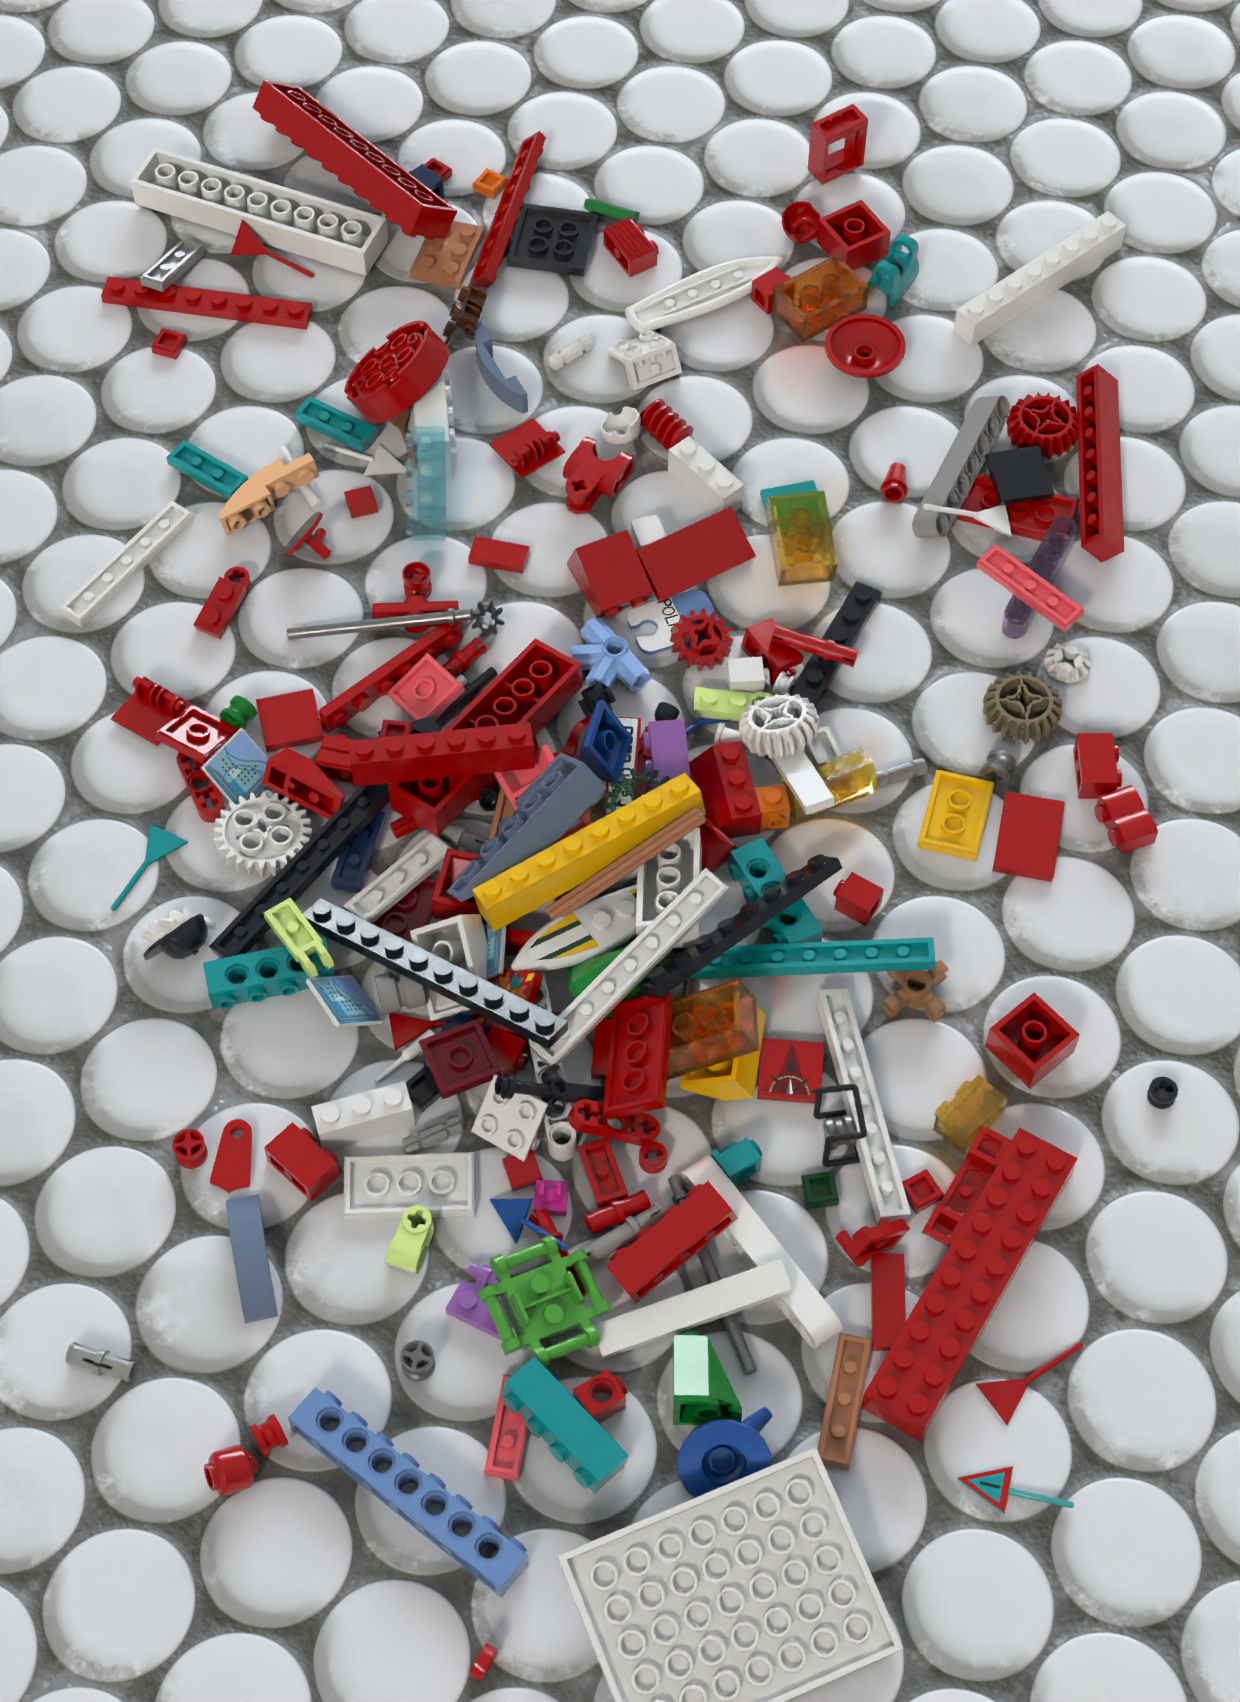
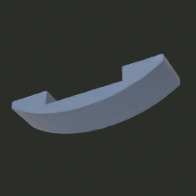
(507, 390)
(251, 1258)

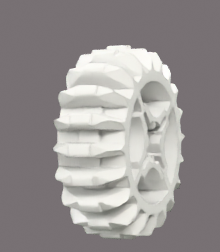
(779, 725)

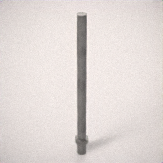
(451, 616)
(712, 1275)

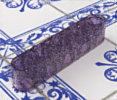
(1045, 567)

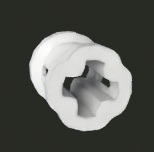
(727, 735)

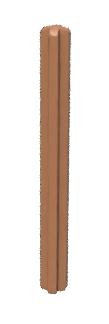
(626, 864)

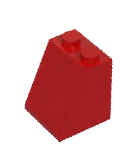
(610, 574)

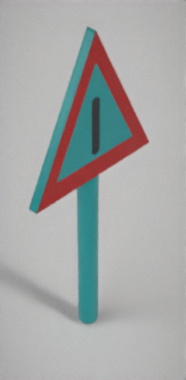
(994, 1488)

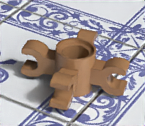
(915, 999)

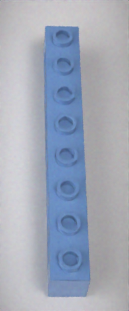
(495, 1572)

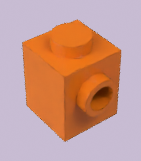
(773, 807)

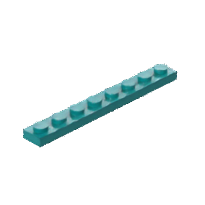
(822, 958)

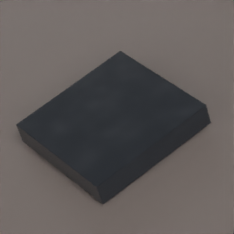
(1019, 475)

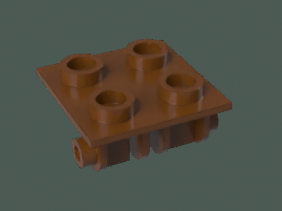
(467, 311)

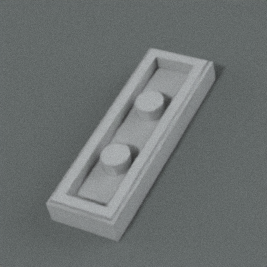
(172, 265)

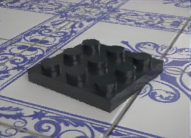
(553, 239)

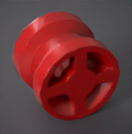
(185, 1142)
(268, 1435)

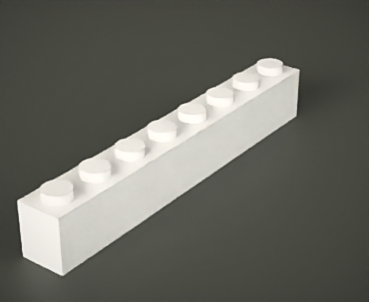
(1039, 278)

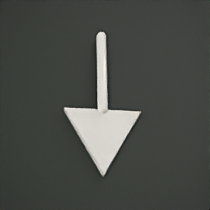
(379, 464)

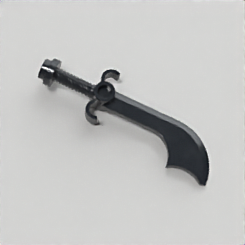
(550, 1092)

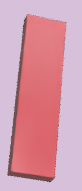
(1030, 587)

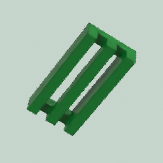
(610, 209)

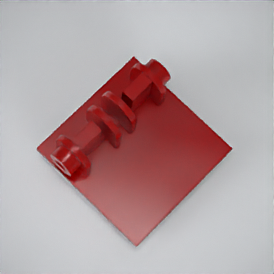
(528, 447)
(149, 709)

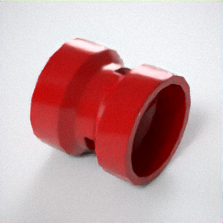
(417, 579)

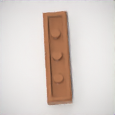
(844, 1401)

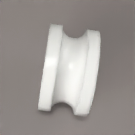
(783, 684)

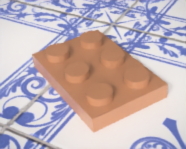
(448, 259)

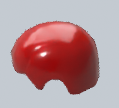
(800, 222)

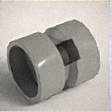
(397, 992)

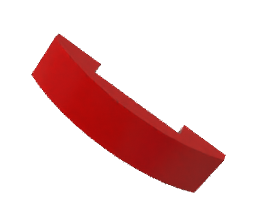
(966, 1186)

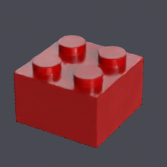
(854, 235)
(1032, 1040)

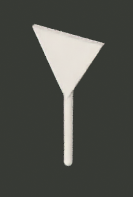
(992, 517)

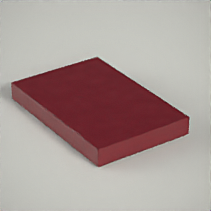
(411, 911)

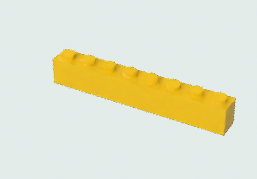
(583, 853)

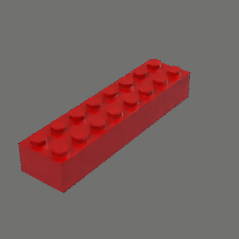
(526, 691)

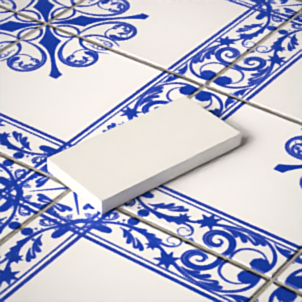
(390, 1184)

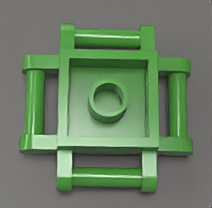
(544, 1302)

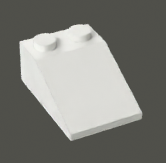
(460, 942)

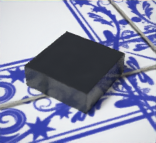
(422, 1089)

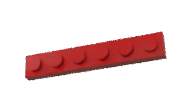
(379, 682)

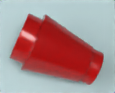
(895, 483)

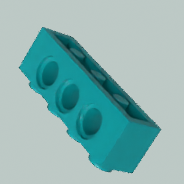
(758, 859)
(252, 968)

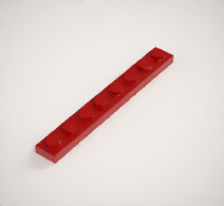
(507, 211)
(208, 303)

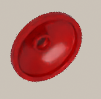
(865, 346)

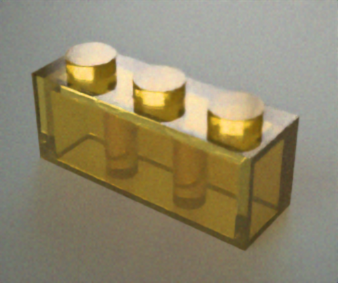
(845, 776)

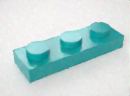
(336, 424)
(206, 469)

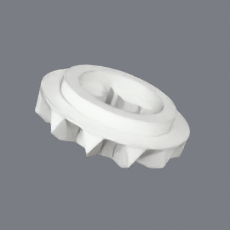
(1064, 671)

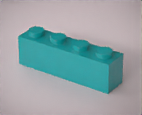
(563, 1425)

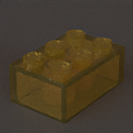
(801, 538)

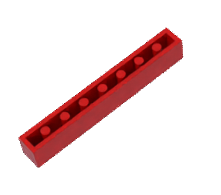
(1099, 464)

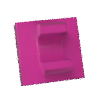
(552, 1196)

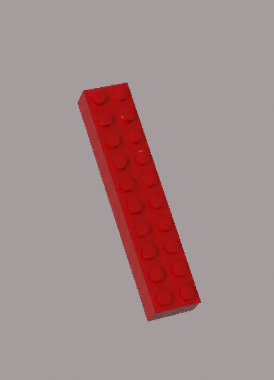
(354, 160)
(968, 1285)

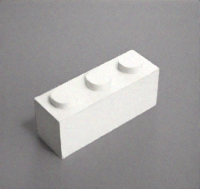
(705, 476)
(363, 1115)

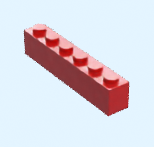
(441, 754)

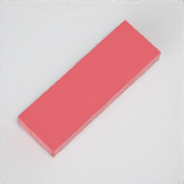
(506, 1442)

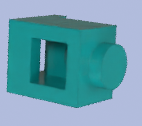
(739, 1160)

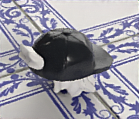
(177, 935)

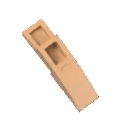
(256, 495)

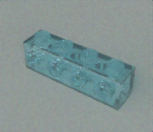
(428, 483)

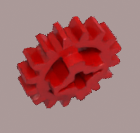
(691, 631)

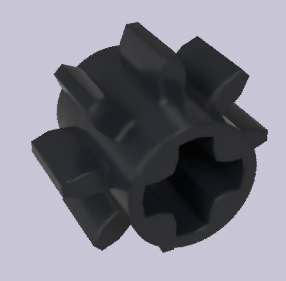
(494, 615)
(592, 695)

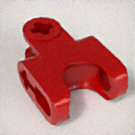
(592, 476)

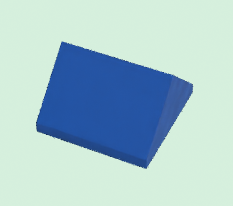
(605, 744)

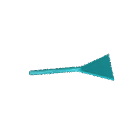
(158, 846)

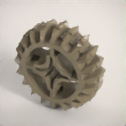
(1015, 704)

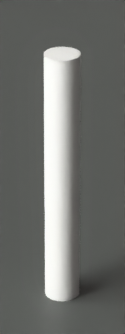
(306, 489)

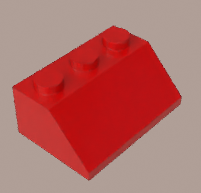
(727, 789)

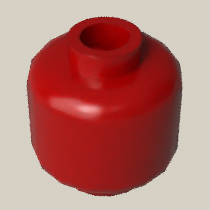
(230, 1470)

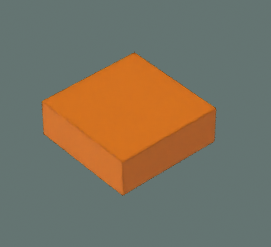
(490, 184)

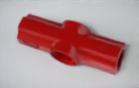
(412, 606)

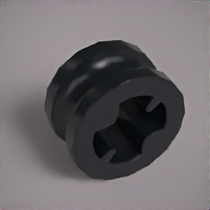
(1169, 1086)

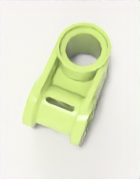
(410, 1244)

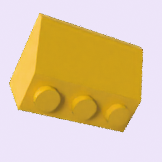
(729, 1079)

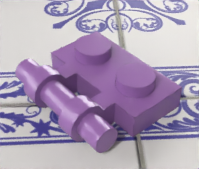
(467, 1305)

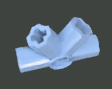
(608, 658)

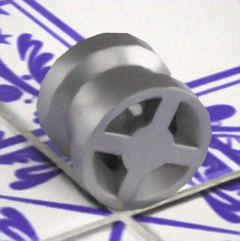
(998, 767)
(836, 1127)
(417, 1352)

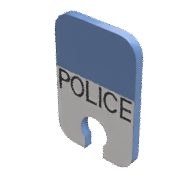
(664, 616)

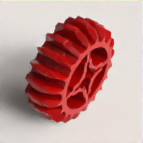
(1043, 423)

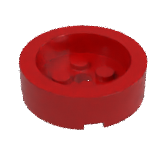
(397, 372)

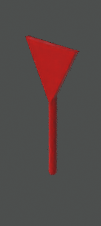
(249, 244)
(408, 1028)
(1006, 1394)

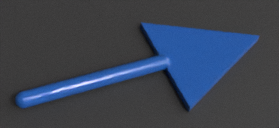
(514, 1214)

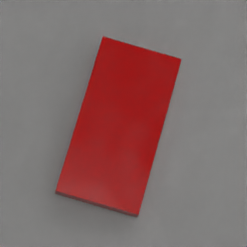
(1025, 518)
(695, 554)
(638, 1056)

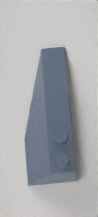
(542, 817)

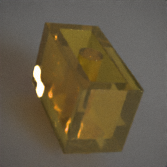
(974, 1106)

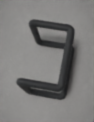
(841, 1137)

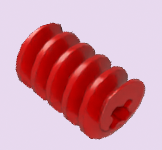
(664, 424)

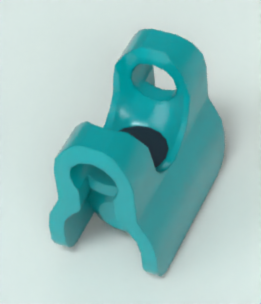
(897, 270)

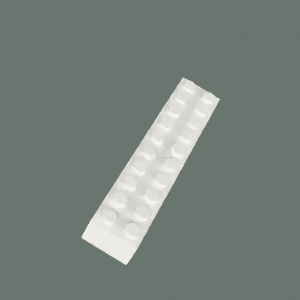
(273, 212)

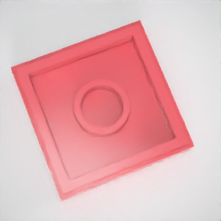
(426, 689)

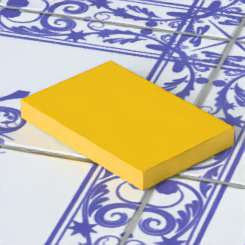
(956, 815)

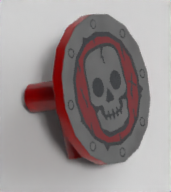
(313, 541)

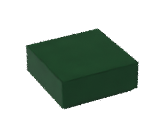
(819, 1190)

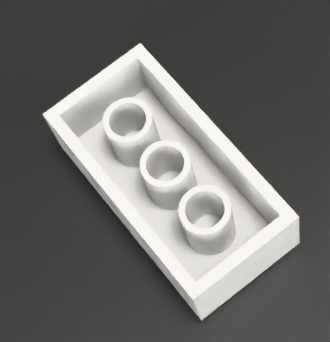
(433, 411)
(665, 878)

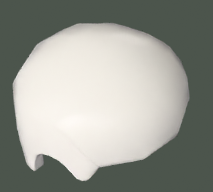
(621, 428)

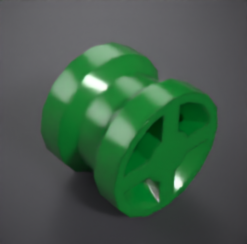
(238, 712)

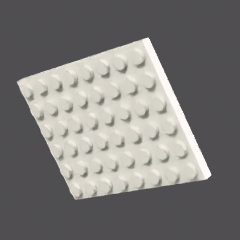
(733, 1594)

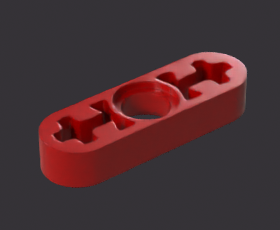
(199, 796)
(601, 1128)

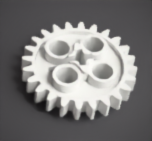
(261, 833)

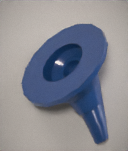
(723, 1453)

